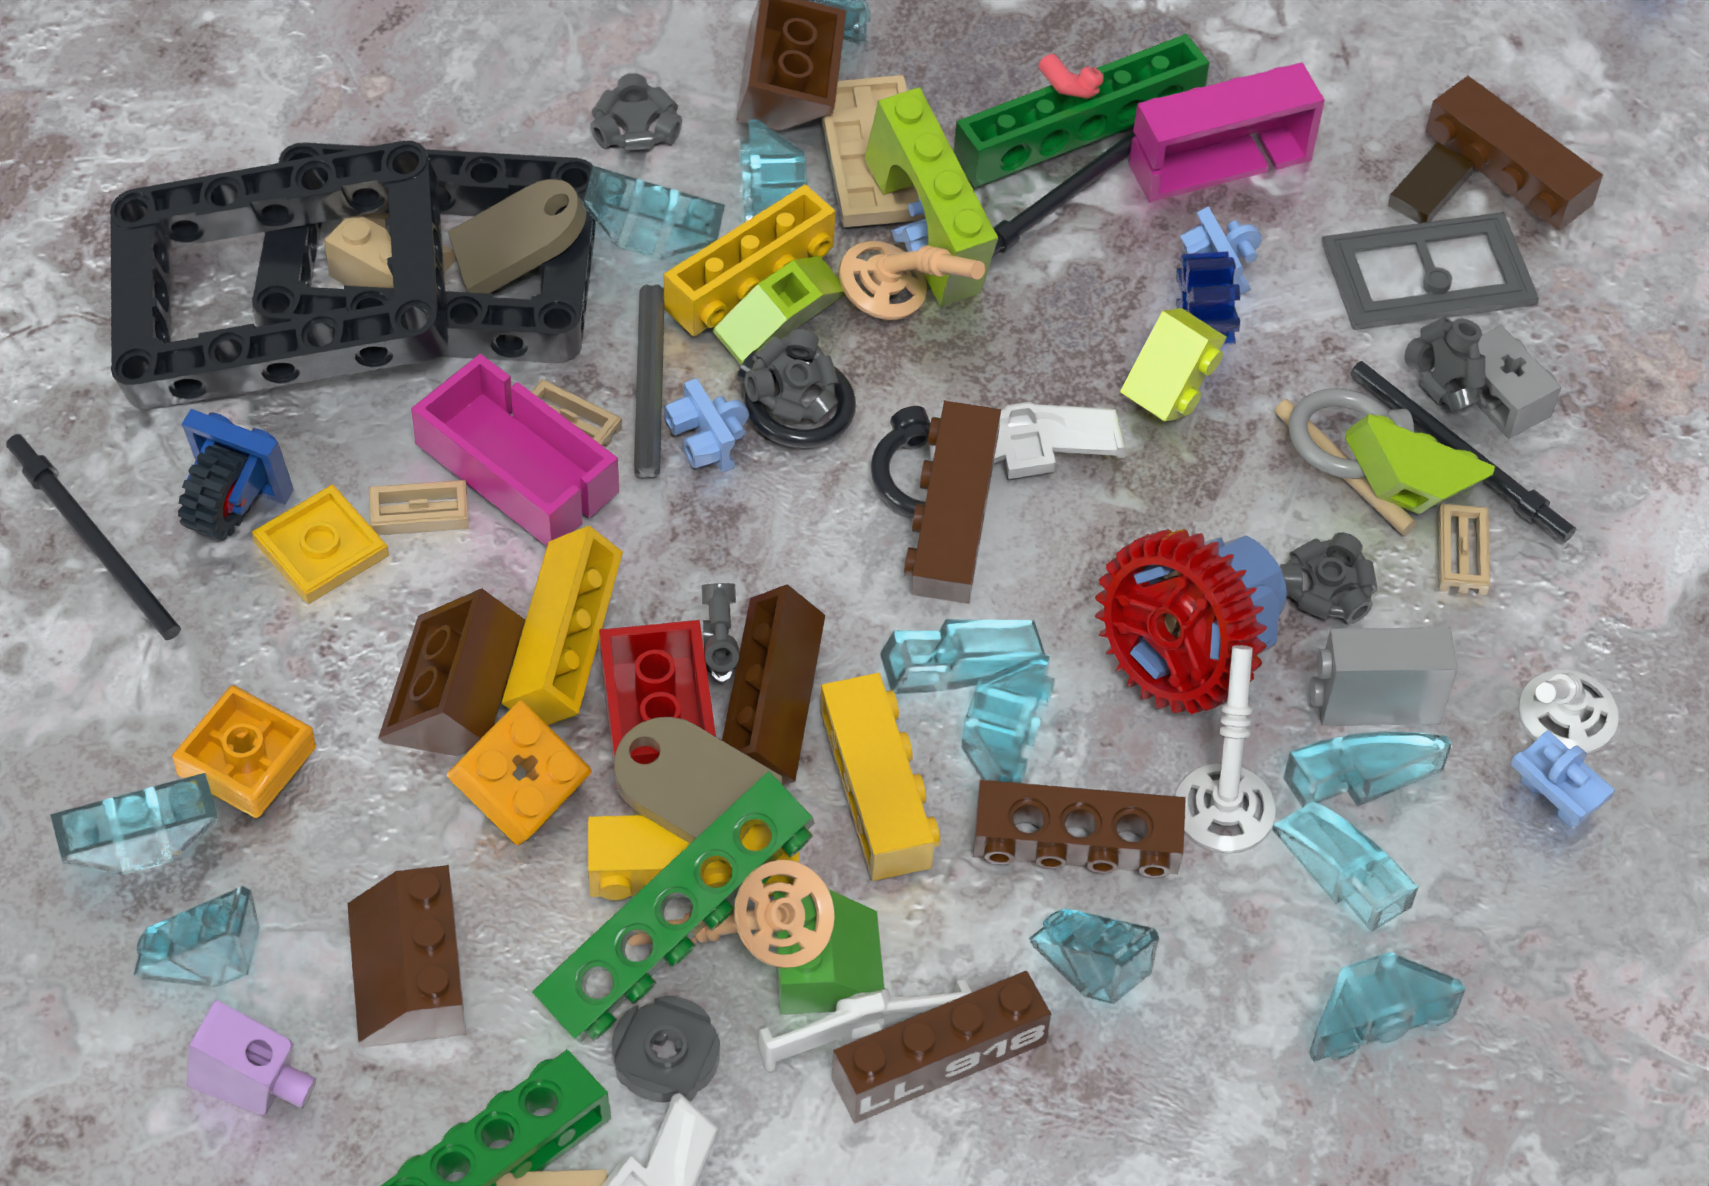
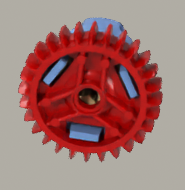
(1182, 607)

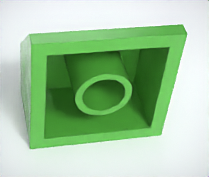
(845, 966)

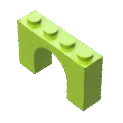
(911, 150)

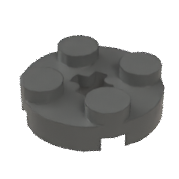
(661, 1078)

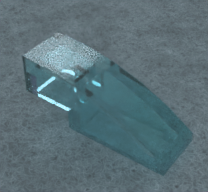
(956, 653)
(1364, 765)
(1347, 864)

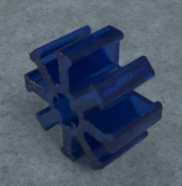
(1209, 291)

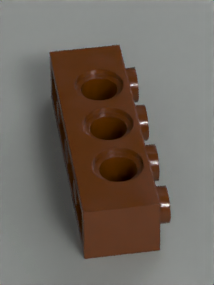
(1101, 812)

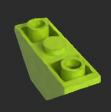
(779, 305)
(1412, 466)

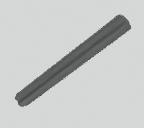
(649, 382)

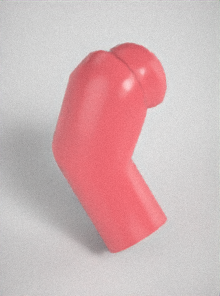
(1069, 83)

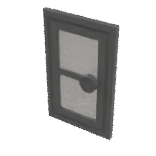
(1429, 270)

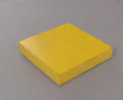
(320, 544)

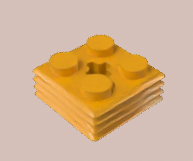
(240, 724)
(489, 766)

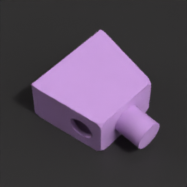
(244, 1062)

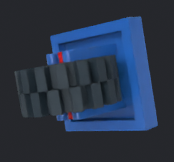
(228, 473)

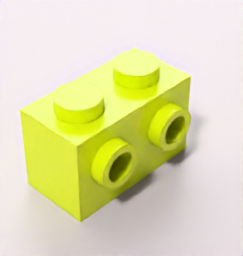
(1174, 365)

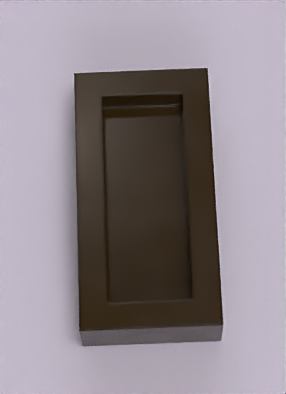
(1431, 184)

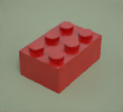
(654, 675)

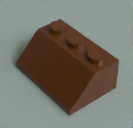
(791, 63)
(453, 675)
(406, 959)

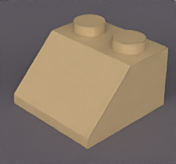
(360, 250)

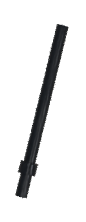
(1010, 231)
(43, 477)
(1529, 504)

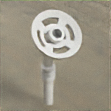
(1565, 702)
(1229, 790)

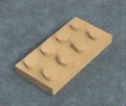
(847, 140)

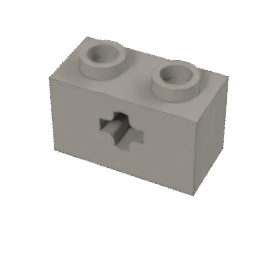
(1516, 386)

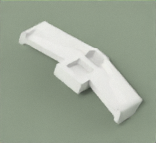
(1035, 431)
(853, 1020)
(676, 1152)

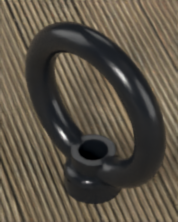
(911, 431)
(797, 437)

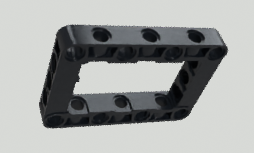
(260, 200)
(506, 329)

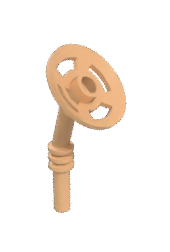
(888, 276)
(773, 916)

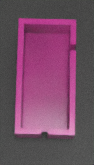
(1206, 132)
(526, 463)

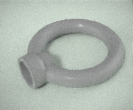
(1336, 398)

